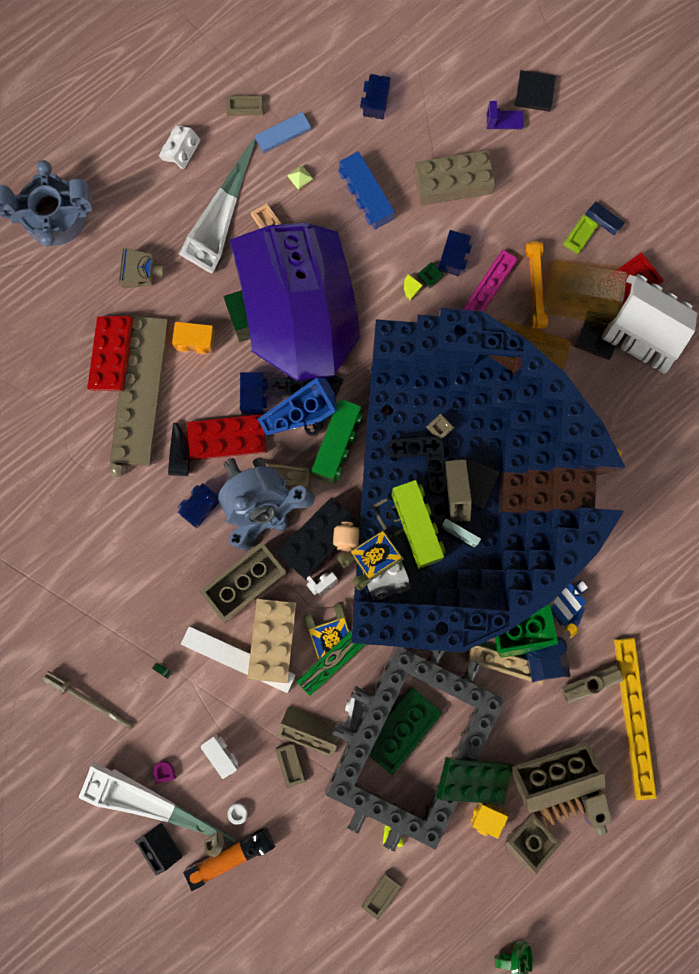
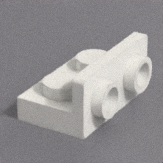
(325, 583)

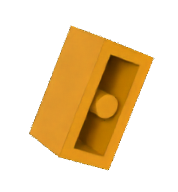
(193, 337)

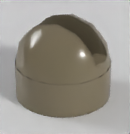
(117, 470)

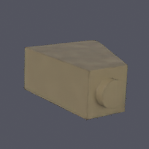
(458, 491)

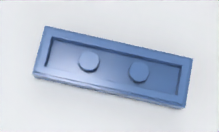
(282, 132)

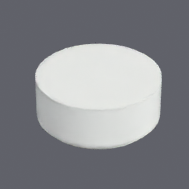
(237, 813)

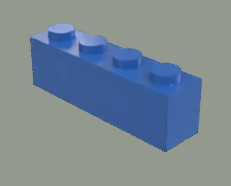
(366, 190)

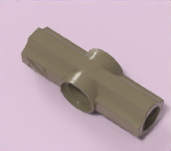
(603, 679)

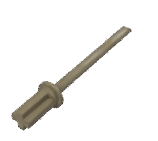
(64, 686)

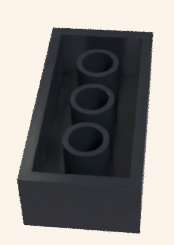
(314, 540)

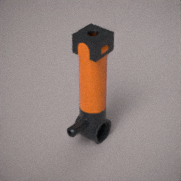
(229, 858)

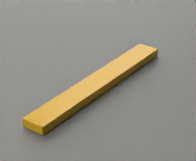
(635, 719)

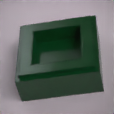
(430, 275)

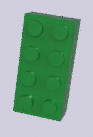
(336, 441)

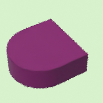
(163, 772)

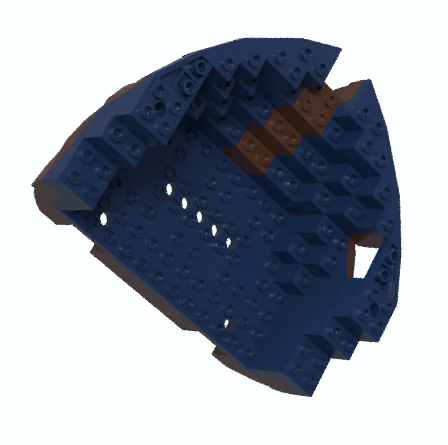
(508, 417)

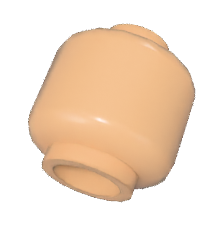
(346, 536)

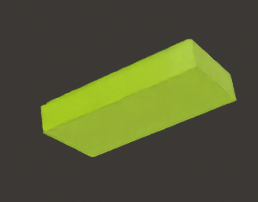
(580, 234)

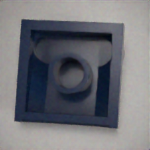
(549, 662)

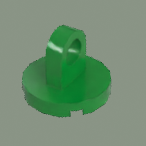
(519, 961)

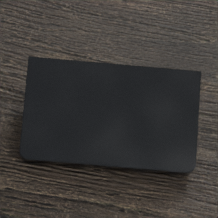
(158, 849)

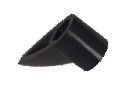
(179, 453)

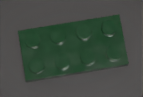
(403, 730)
(474, 781)

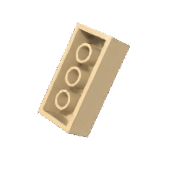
(271, 641)

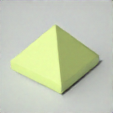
(300, 177)

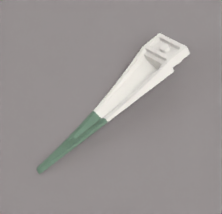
(207, 237)
(121, 793)

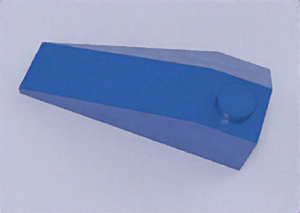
(305, 407)

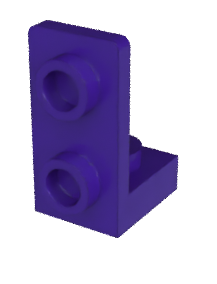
(503, 119)

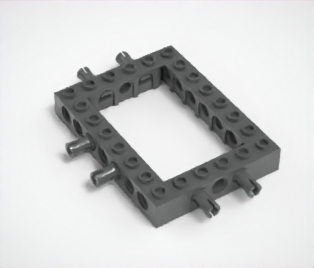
(362, 739)

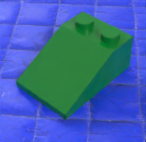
(530, 635)

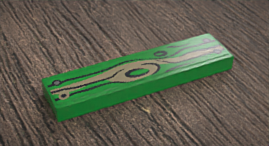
(328, 664)

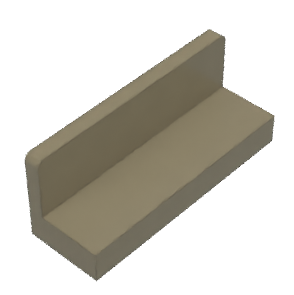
(308, 731)

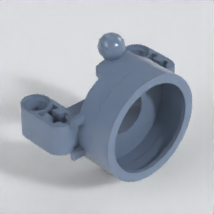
(60, 225)

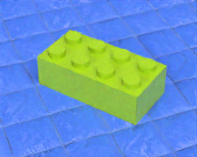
(417, 524)

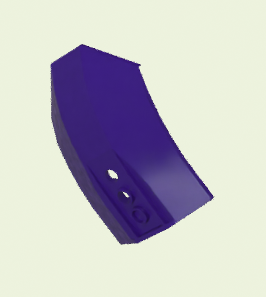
(295, 322)

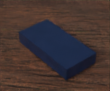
(605, 218)

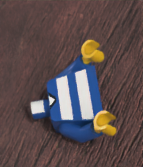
(570, 607)

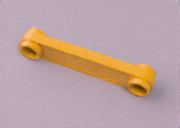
(538, 318)

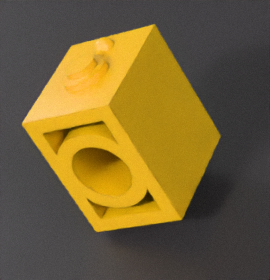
(489, 819)

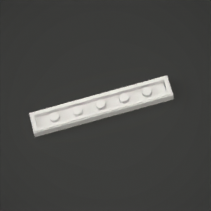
(225, 654)

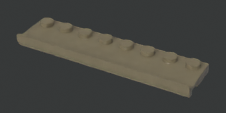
(139, 400)

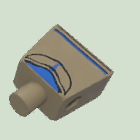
(138, 269)
(596, 811)

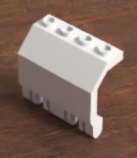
(652, 324)

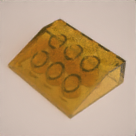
(584, 292)

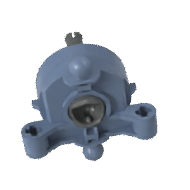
(258, 501)

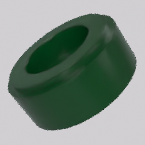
(161, 670)

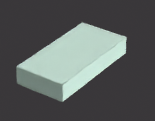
(460, 533)

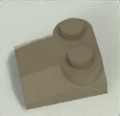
(532, 844)

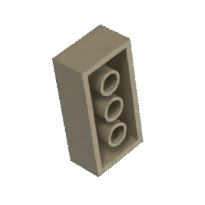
(454, 177)
(243, 582)
(558, 777)

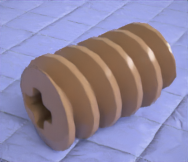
(561, 809)

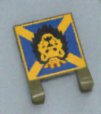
(373, 558)
(327, 634)

